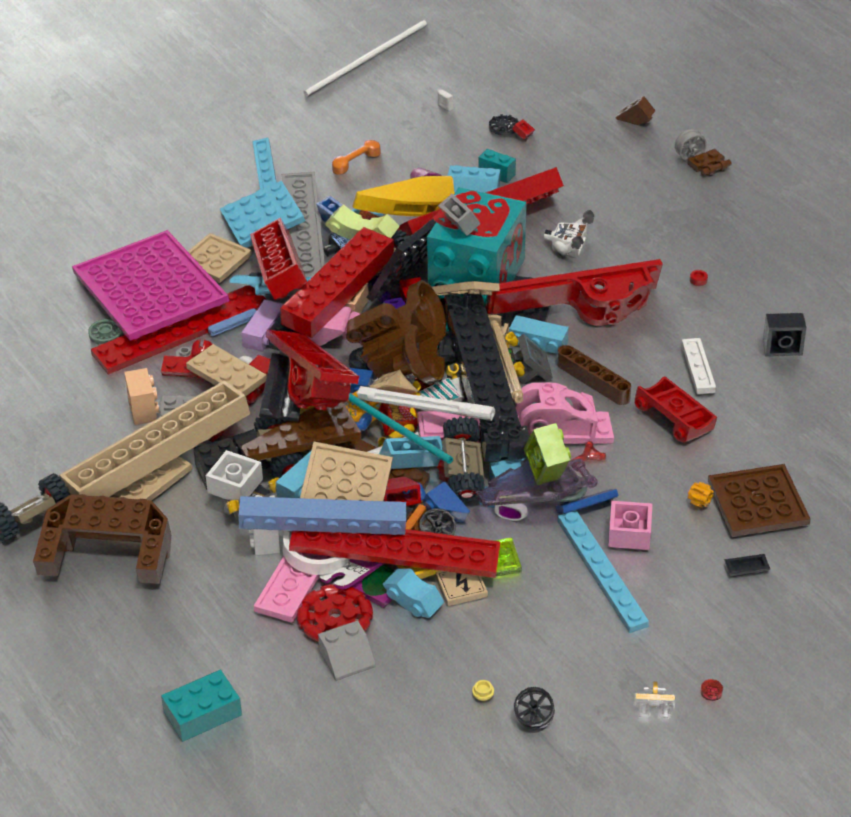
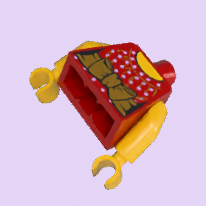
(403, 415)

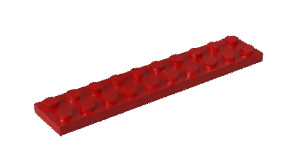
(125, 352)
(413, 549)

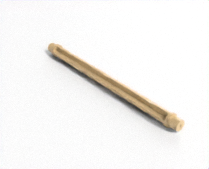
(515, 388)

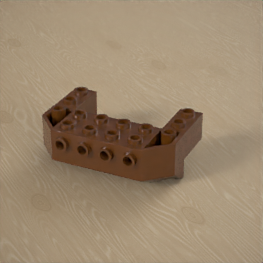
(105, 520)

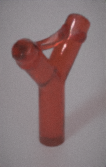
(587, 455)

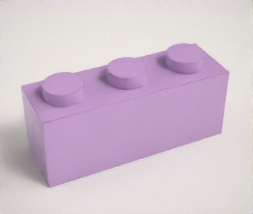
(255, 332)

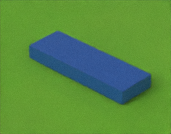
(587, 501)

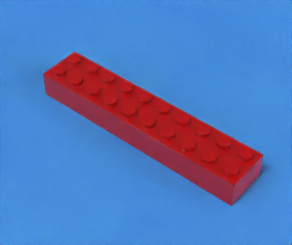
(527, 190)

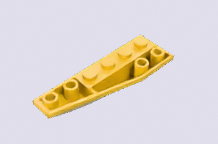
(407, 197)

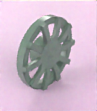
(104, 331)

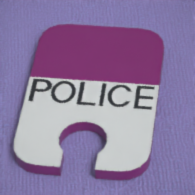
(353, 572)

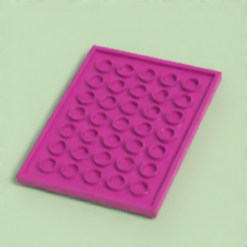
(149, 284)

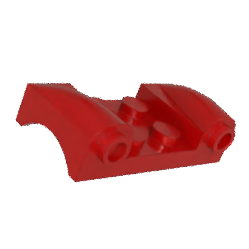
(688, 414)

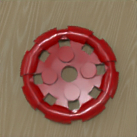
(333, 604)

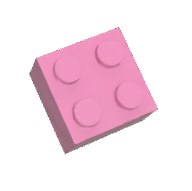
(630, 525)

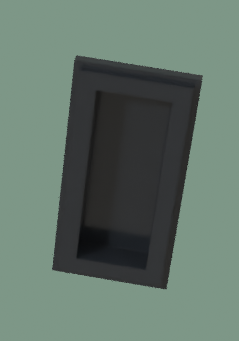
(747, 565)

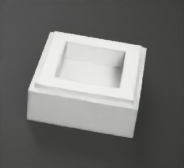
(445, 100)

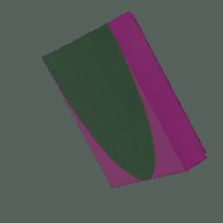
(373, 586)

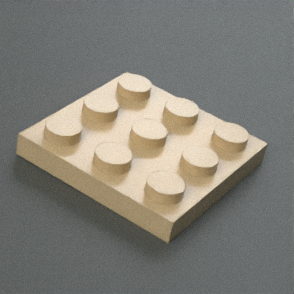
(219, 256)

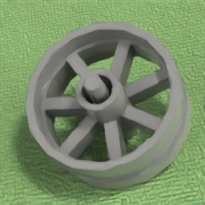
(691, 145)

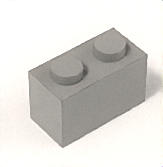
(459, 214)

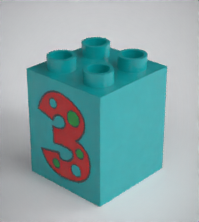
(475, 258)

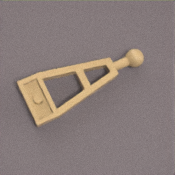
(470, 287)

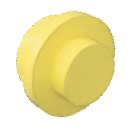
(483, 690)

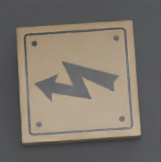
(460, 587)

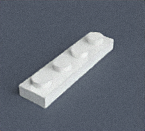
(698, 366)

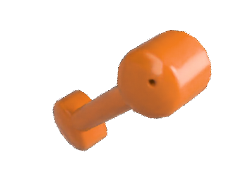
(340, 164)

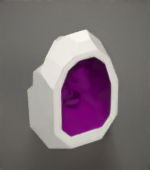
(511, 511)

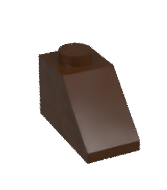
(637, 112)

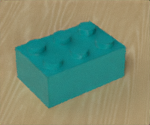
(201, 705)

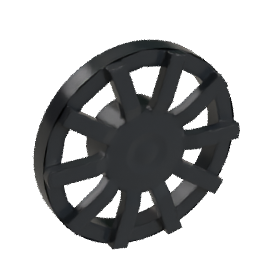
(503, 126)

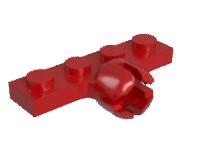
(177, 365)

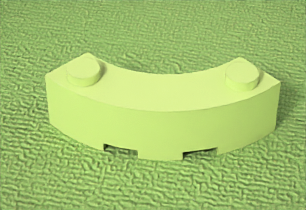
(348, 223)

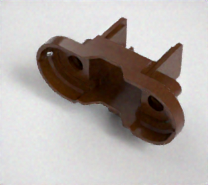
(397, 332)

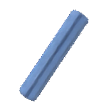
(231, 323)

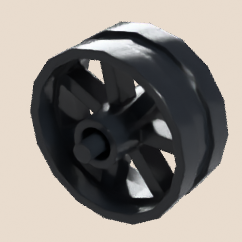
(437, 525)
(534, 708)

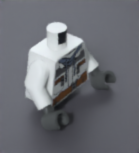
(570, 237)

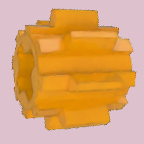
(700, 494)

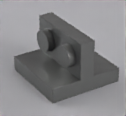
(533, 359)

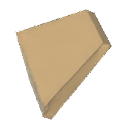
(394, 382)

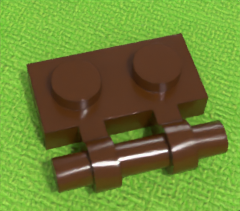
(709, 162)

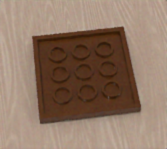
(758, 500)

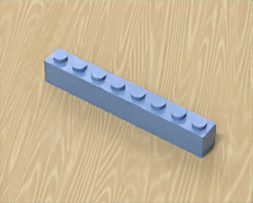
(322, 515)

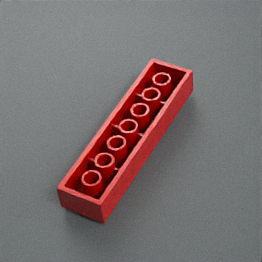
(278, 259)
(337, 282)

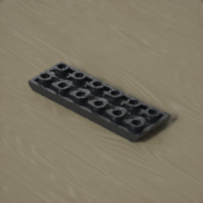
(275, 397)

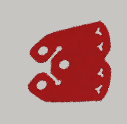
(488, 221)

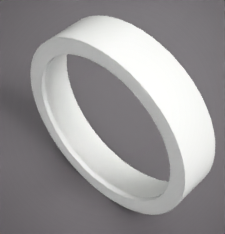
(307, 565)

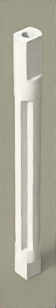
(426, 403)

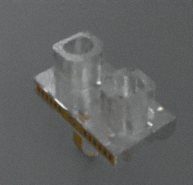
(654, 698)

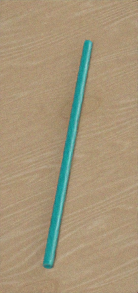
(400, 429)

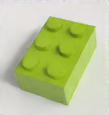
(547, 453)

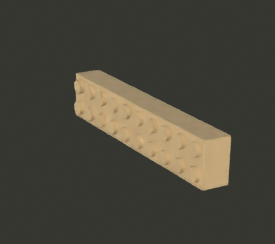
(157, 442)

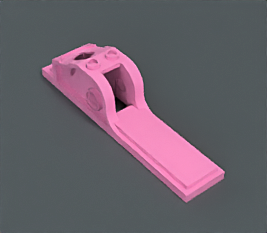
(578, 422)

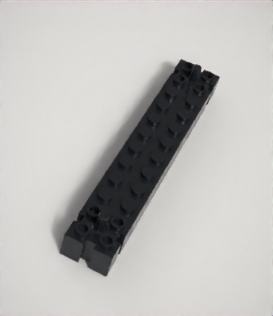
(484, 376)

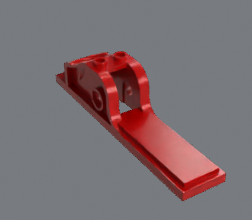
(566, 289)
(307, 383)

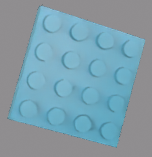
(259, 210)

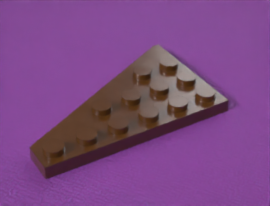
(314, 425)

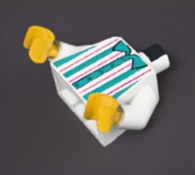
(445, 389)

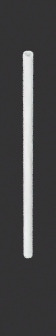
(361, 60)

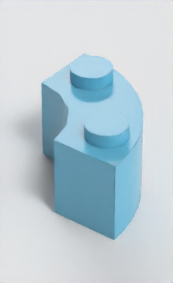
(413, 593)

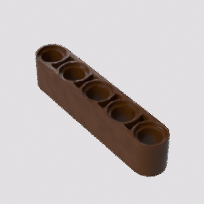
(594, 374)

